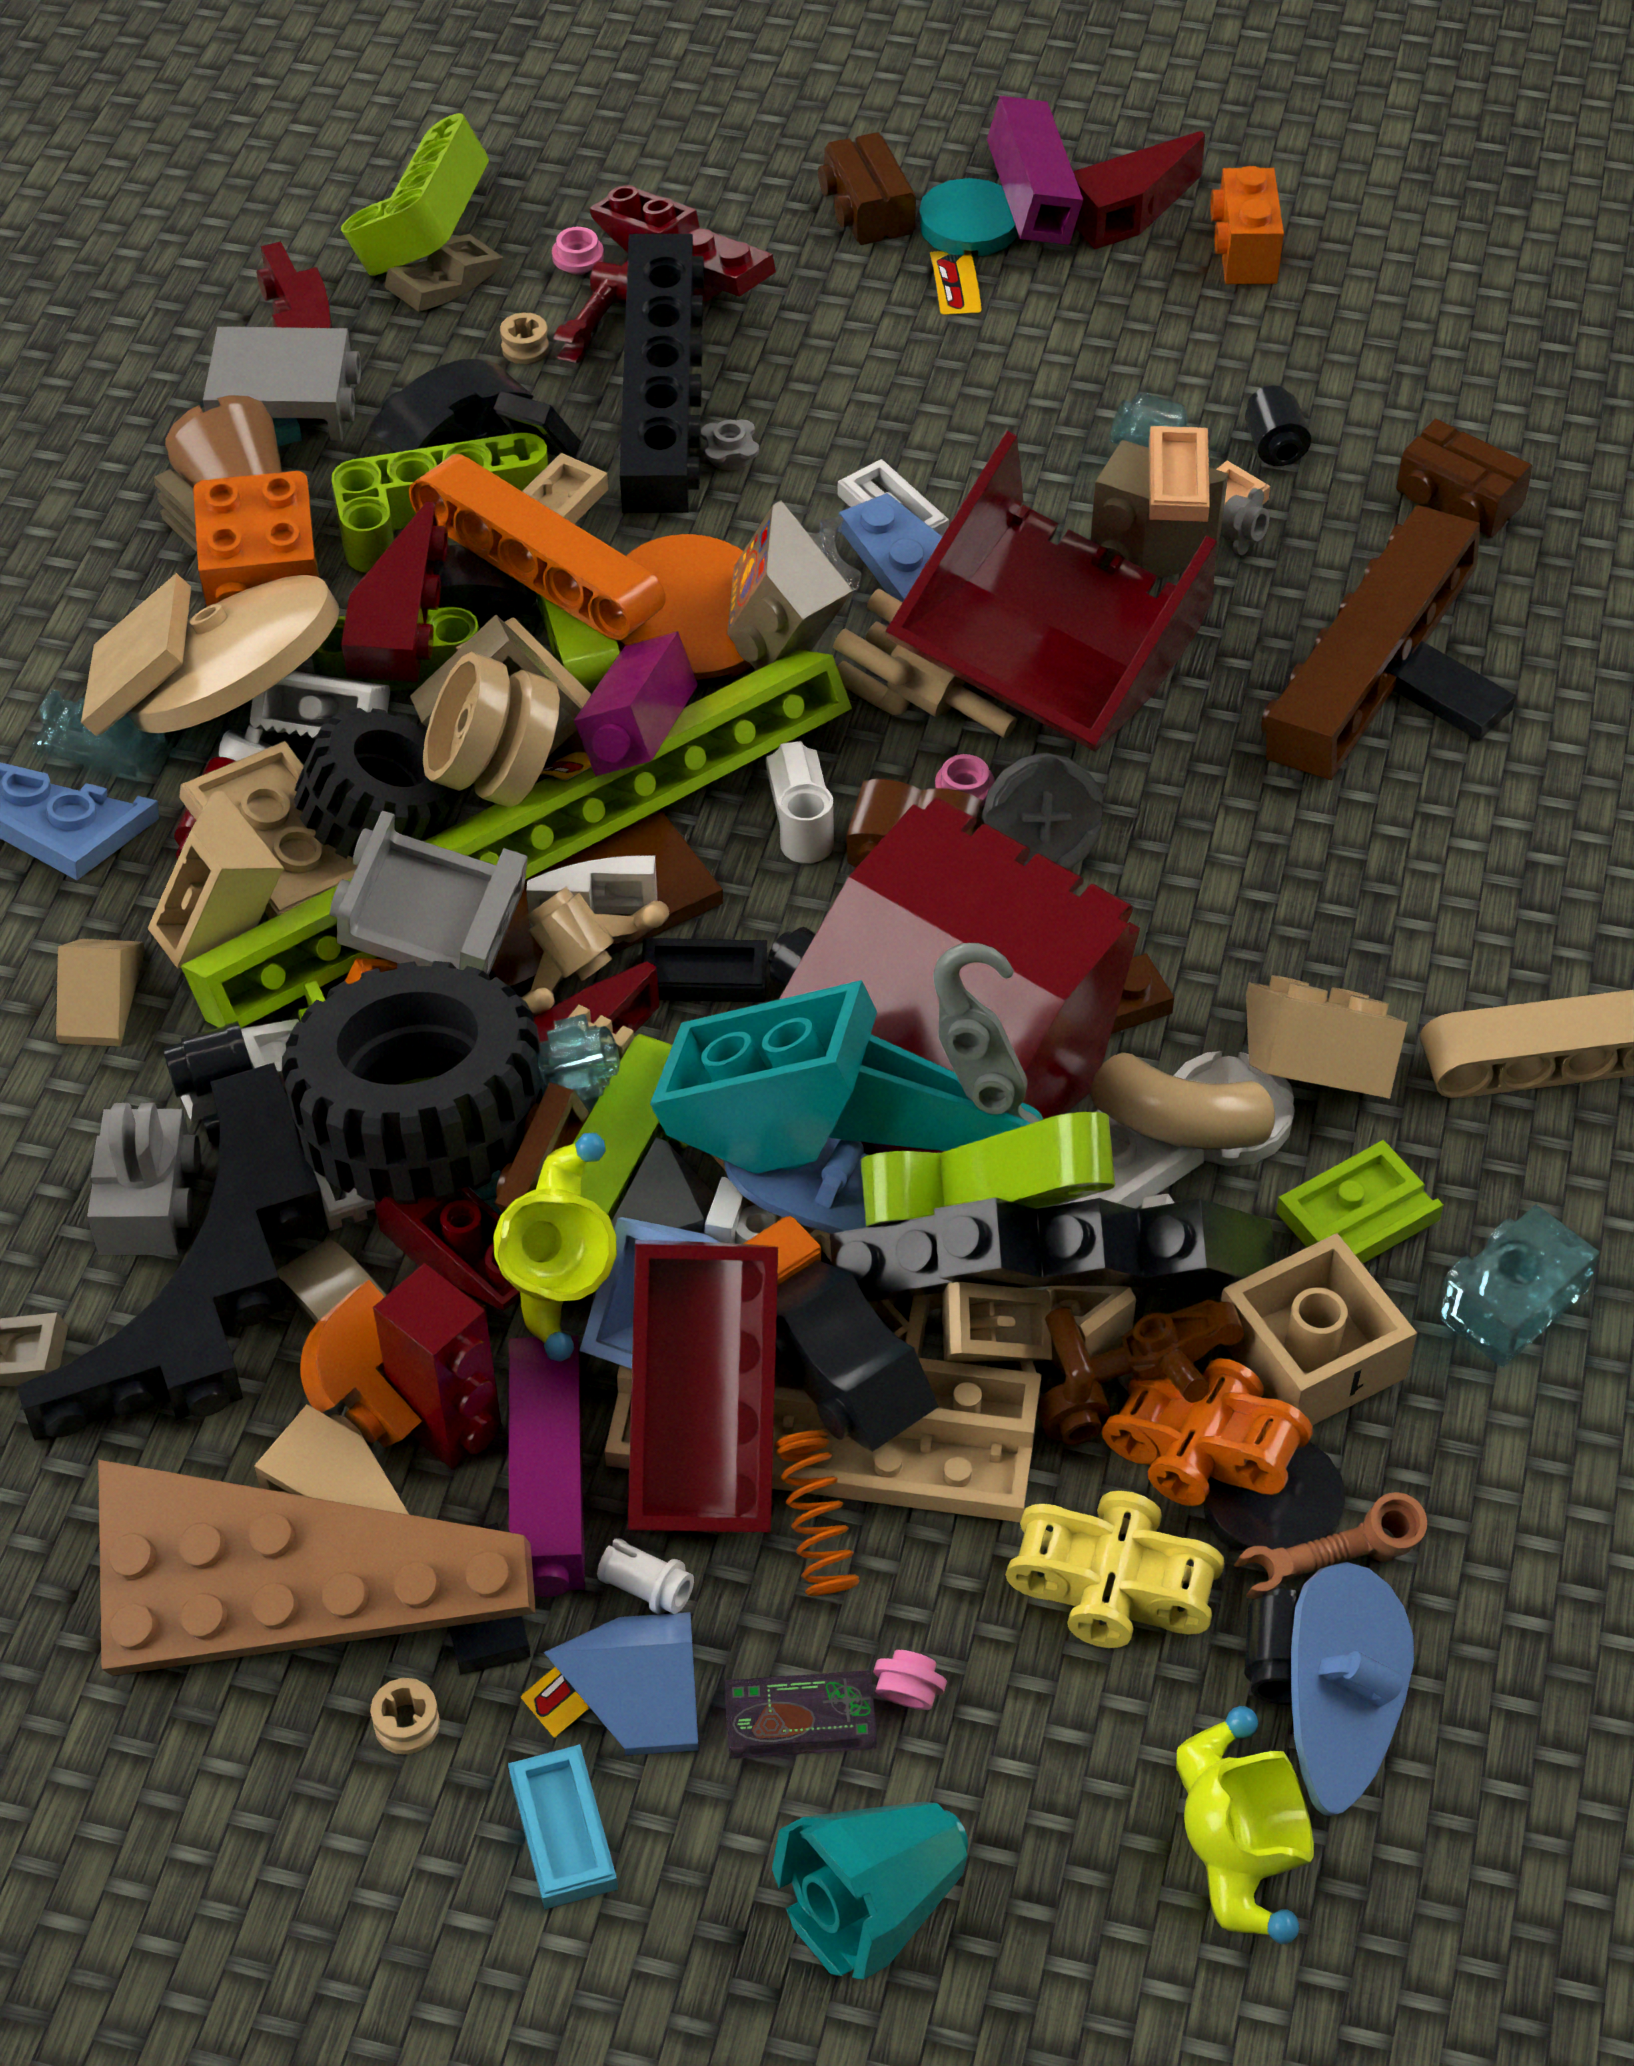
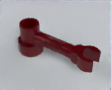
(609, 286)

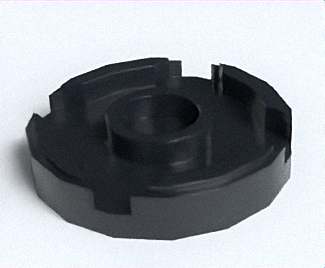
(1300, 1513)

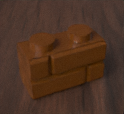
(868, 188)
(1463, 476)

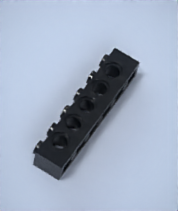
(659, 375)

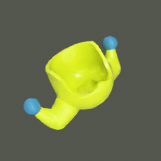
(556, 1243)
(1244, 1823)

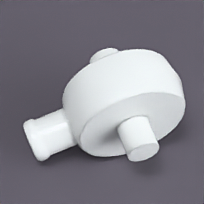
(239, 746)

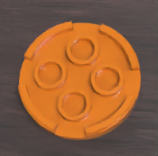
(697, 591)

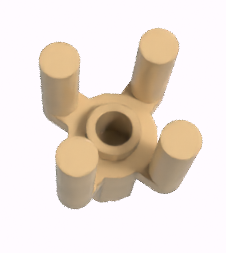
(908, 675)

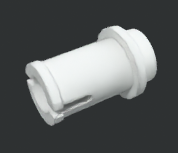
(647, 1577)

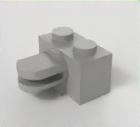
(142, 1180)

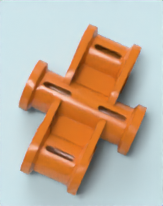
(1216, 1437)

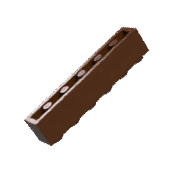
(1391, 611)

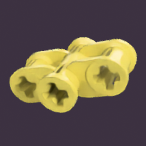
(1138, 1574)

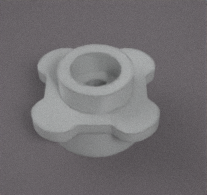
(730, 443)
(1245, 520)

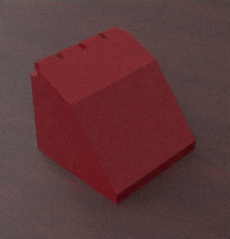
(1042, 617)
(942, 888)

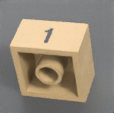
(1320, 1330)

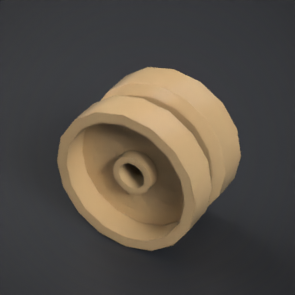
(491, 730)

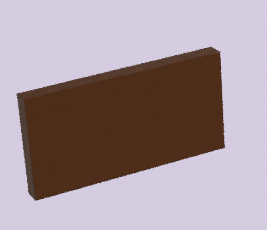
(681, 884)

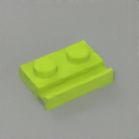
(1365, 1199)

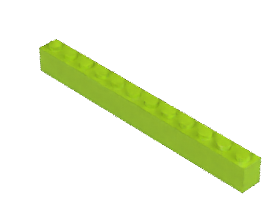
(555, 820)

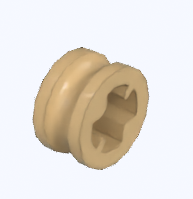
(524, 338)
(400, 1693)

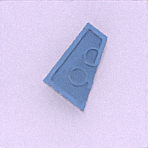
(67, 825)

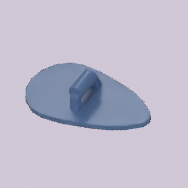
(818, 1195)
(1347, 1680)

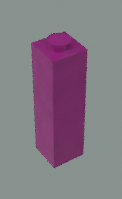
(1034, 170)
(636, 704)
(547, 1463)

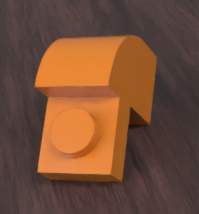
(342, 1365)

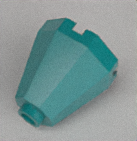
(868, 1879)

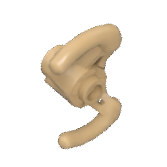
(578, 940)

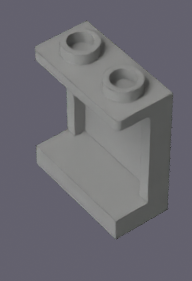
(288, 371)
(426, 900)

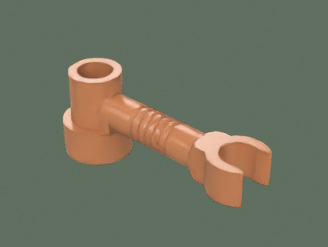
(1392, 1511)

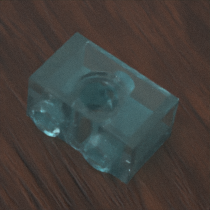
(1505, 1315)

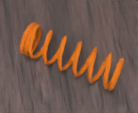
(790, 1449)

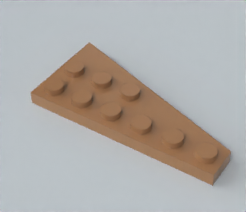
(248, 1571)

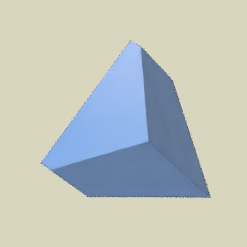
(637, 1680)

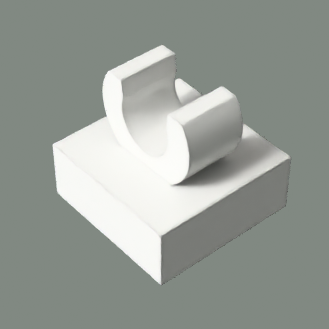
(731, 1218)

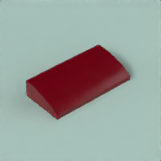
(702, 1386)

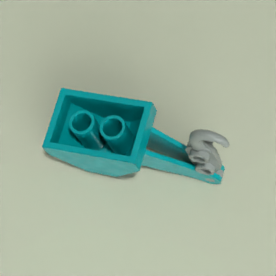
(802, 1069)

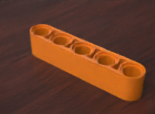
(539, 547)

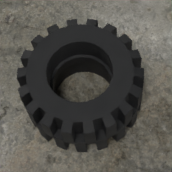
(365, 767)

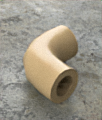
(1182, 1109)

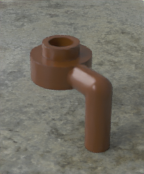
(1079, 1406)

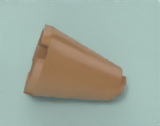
(224, 441)

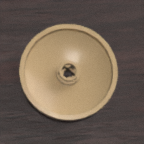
(240, 651)

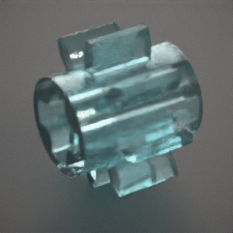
(579, 1056)

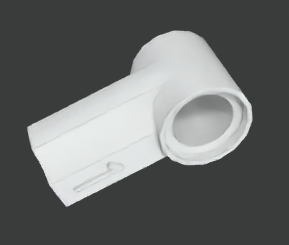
(801, 803)

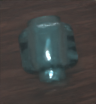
(1145, 410)

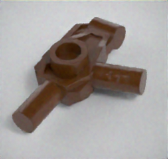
(1169, 1344)

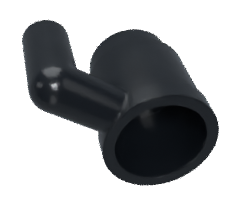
(205, 1059)

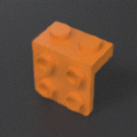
(252, 532)

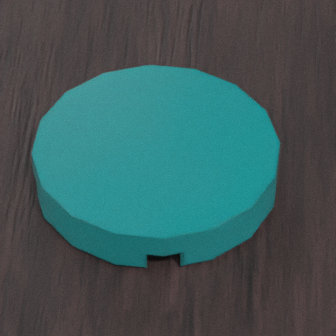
(967, 217)

